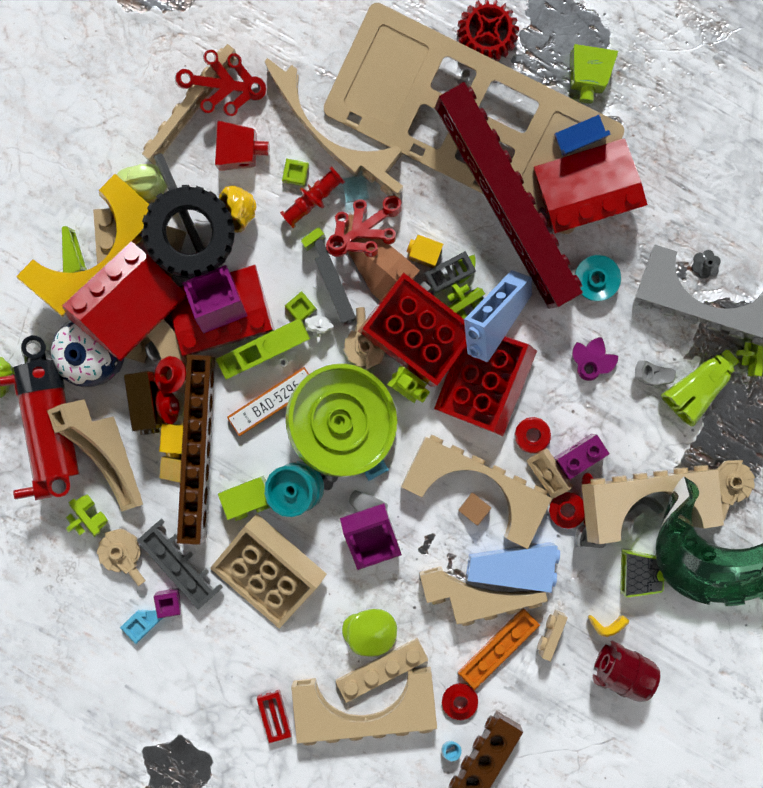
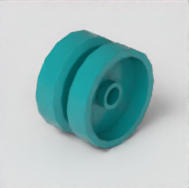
(293, 489)

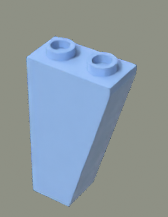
(496, 314)
(516, 567)

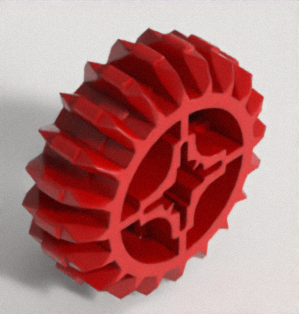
(478, 16)

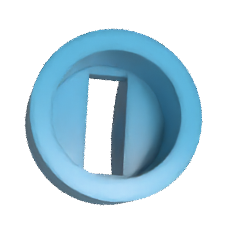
(451, 755)

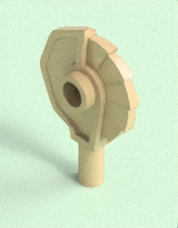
(360, 349)
(735, 483)
(120, 553)

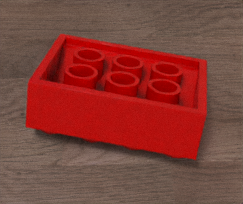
(590, 186)
(124, 301)
(256, 323)
(416, 330)
(489, 390)

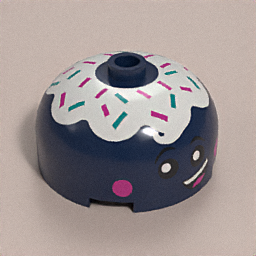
(91, 363)

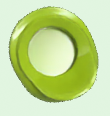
(370, 632)

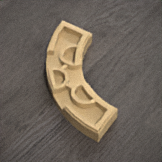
(167, 345)

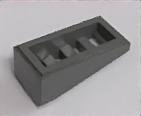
(446, 265)

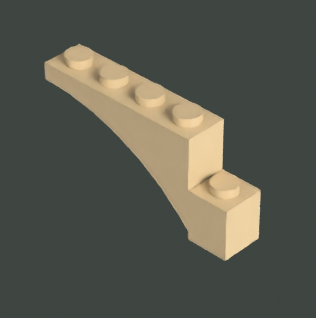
(102, 444)
(475, 602)

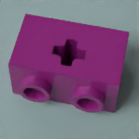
(581, 455)

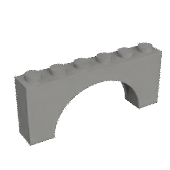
(663, 291)

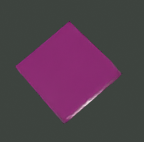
(167, 603)

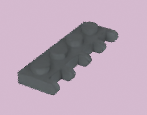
(177, 565)

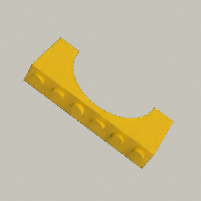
(58, 287)

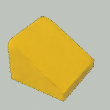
(170, 468)

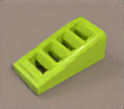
(71, 252)

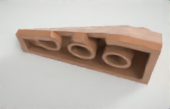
(384, 268)

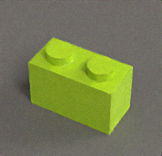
(244, 498)

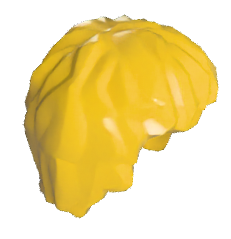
(240, 205)

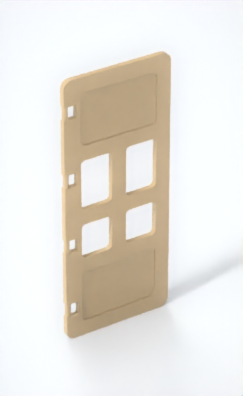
(392, 75)

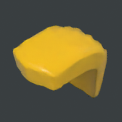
(614, 628)

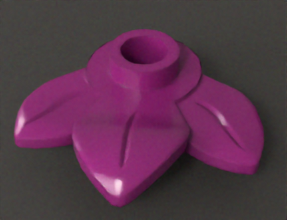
(594, 356)

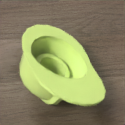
(144, 180)

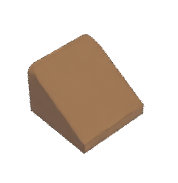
(474, 509)

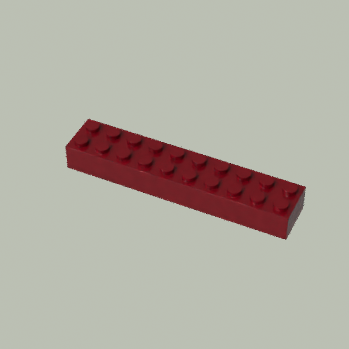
(507, 196)

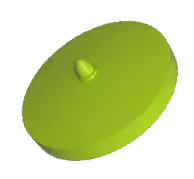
(341, 420)

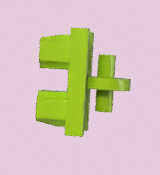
(472, 298)
(752, 358)
(409, 385)
(80, 507)

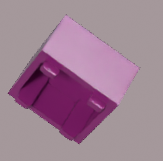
(214, 299)
(370, 536)

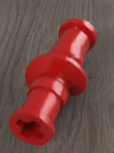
(312, 197)

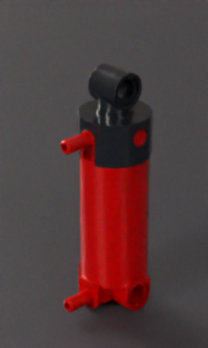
(49, 453)

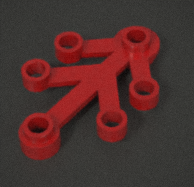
(225, 83)
(363, 229)

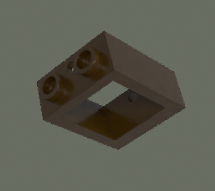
(141, 399)

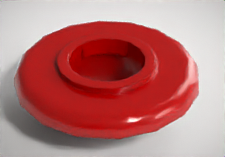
(178, 374)
(167, 407)
(544, 435)
(567, 522)
(455, 691)

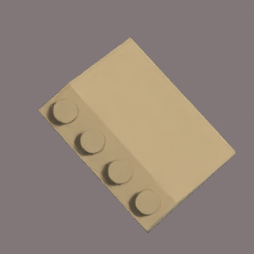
(268, 571)

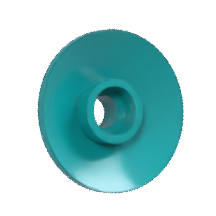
(607, 272)

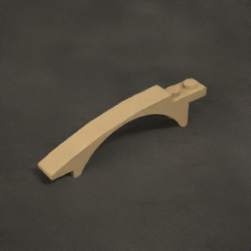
(373, 164)

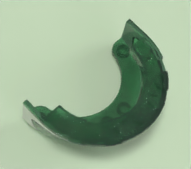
(698, 567)

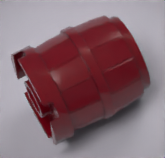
(626, 672)

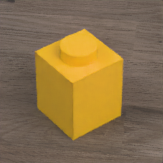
(424, 251)
(171, 440)

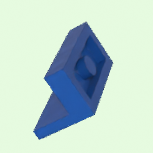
(581, 135)

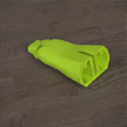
(697, 390)

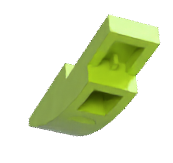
(263, 348)

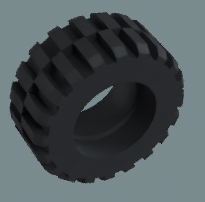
(165, 208)

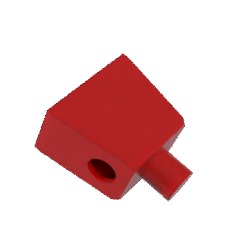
(237, 147)

